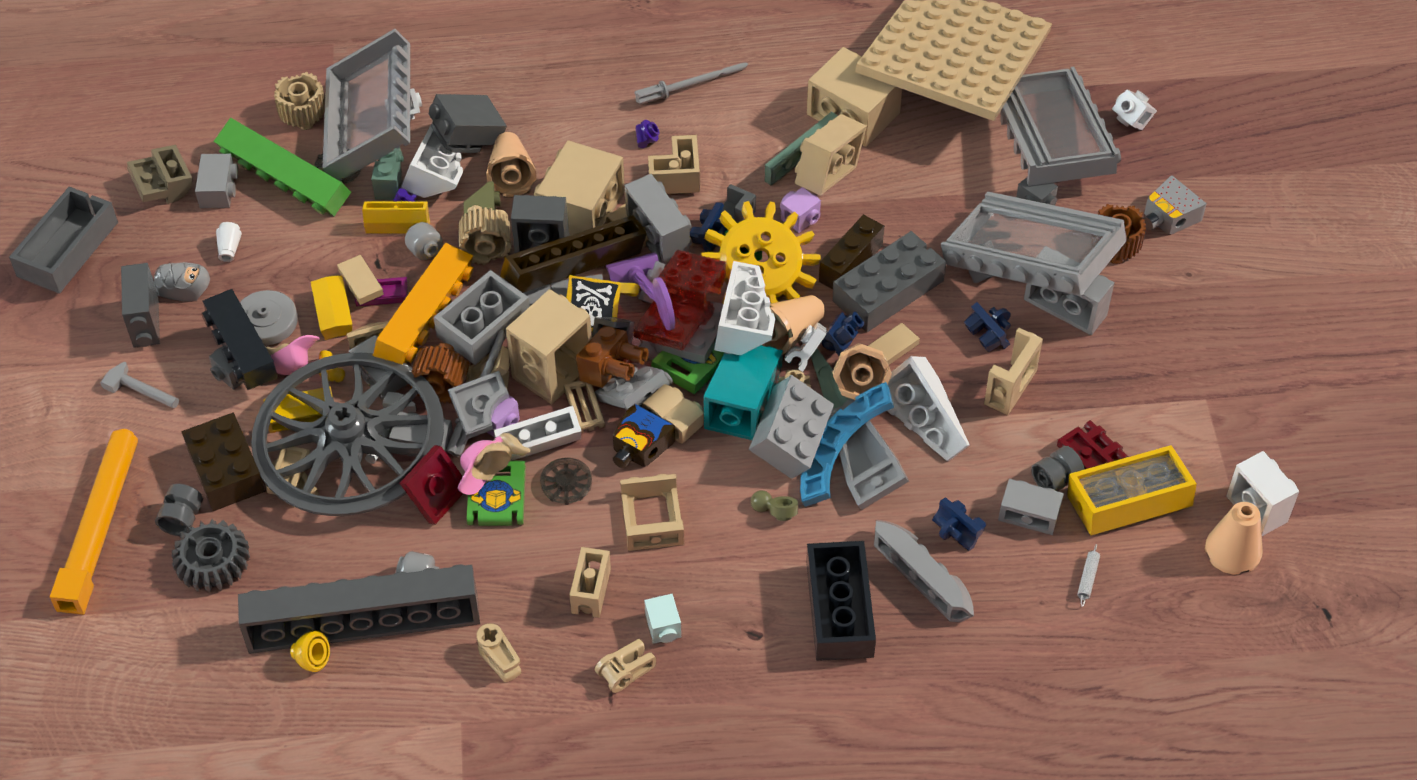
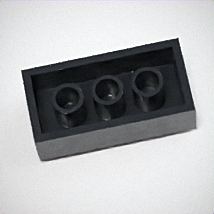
(840, 601)

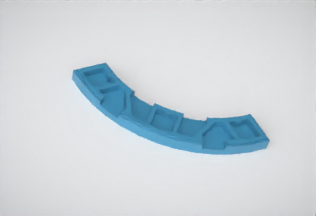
(839, 428)

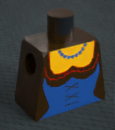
(641, 437)

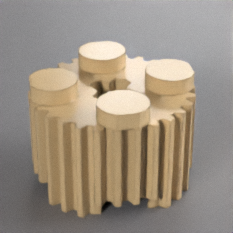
(300, 100)
(485, 234)

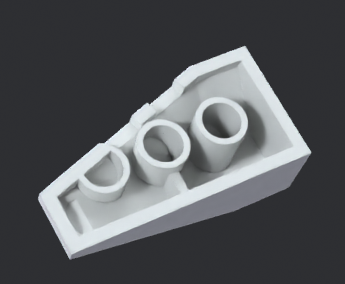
(432, 168)
(745, 312)
(925, 407)

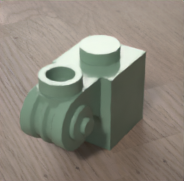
(387, 175)

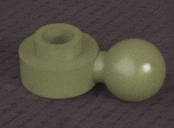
(780, 507)

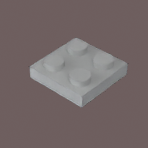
(626, 393)

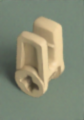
(498, 652)
(625, 665)

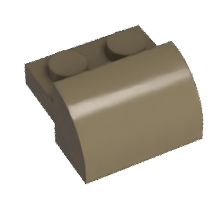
(161, 175)

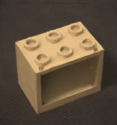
(859, 97)
(588, 180)
(546, 344)

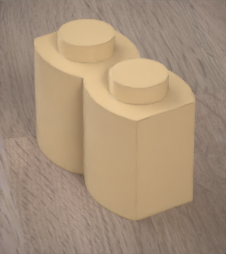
(674, 408)

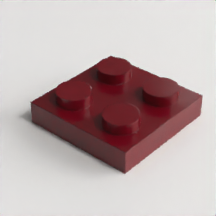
(433, 484)

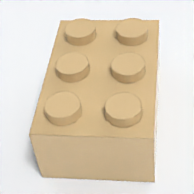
(830, 154)

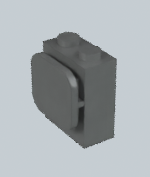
(465, 122)

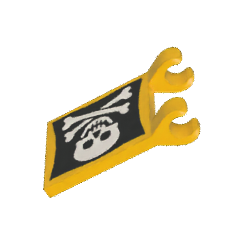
(598, 296)

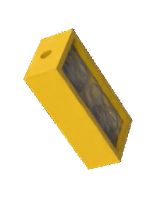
(1131, 490)

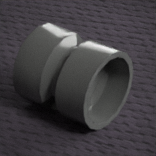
(1055, 470)
(179, 509)

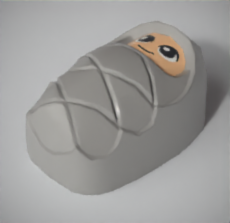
(181, 281)

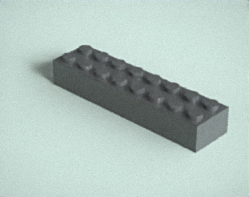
(360, 608)

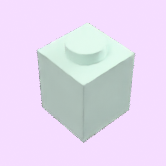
(663, 619)

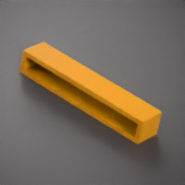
(428, 297)

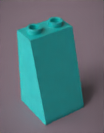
(741, 391)

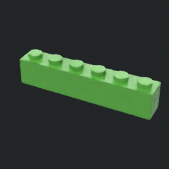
(283, 167)

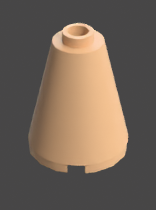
(510, 166)
(792, 320)
(1236, 540)

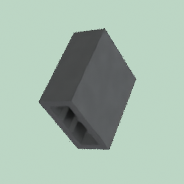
(140, 305)

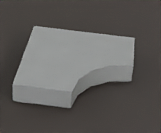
(477, 401)

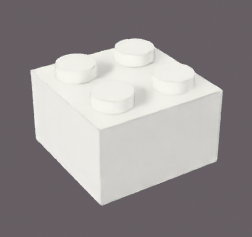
(1265, 486)

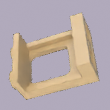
(1007, 386)
(655, 534)

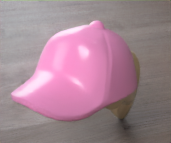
(292, 356)
(487, 458)

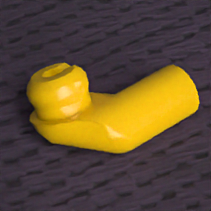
(334, 374)

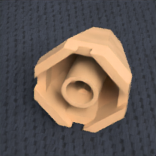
(860, 370)

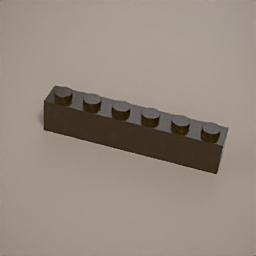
(574, 254)

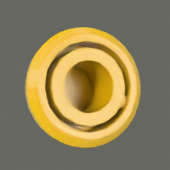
(311, 651)

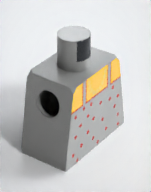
(1173, 207)

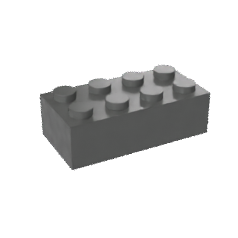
(63, 239)
(889, 280)

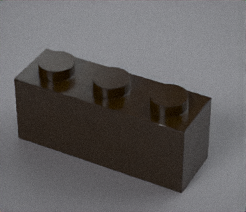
(851, 250)

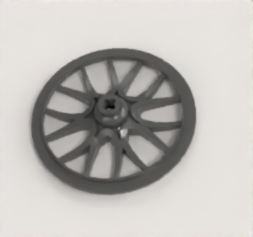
(345, 438)

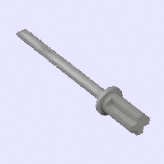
(662, 90)
(459, 439)

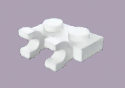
(811, 339)

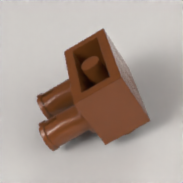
(607, 357)

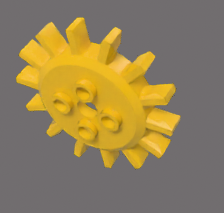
(777, 276)

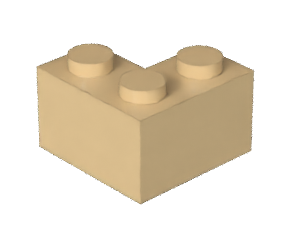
(680, 170)

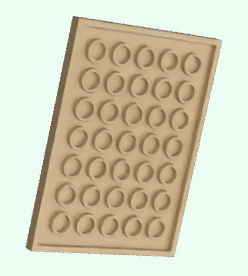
(956, 52)

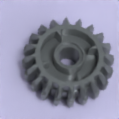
(192, 554)

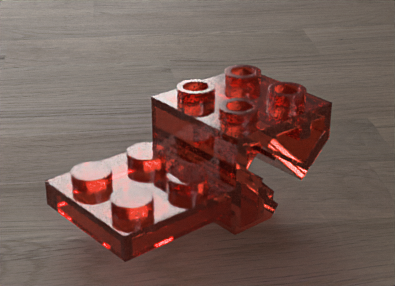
(687, 282)

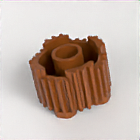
(1134, 230)
(441, 369)

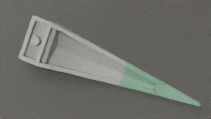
(866, 458)

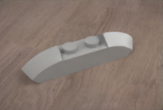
(927, 575)

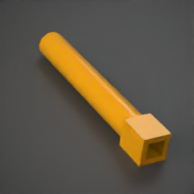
(74, 582)

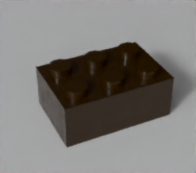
(223, 461)

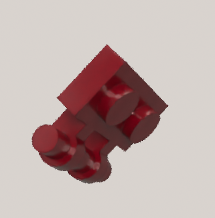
(1085, 445)

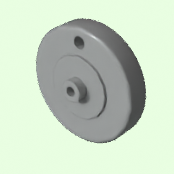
(271, 315)

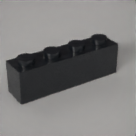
(239, 339)

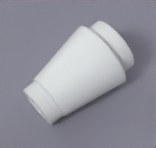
(228, 238)

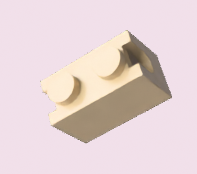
(589, 583)

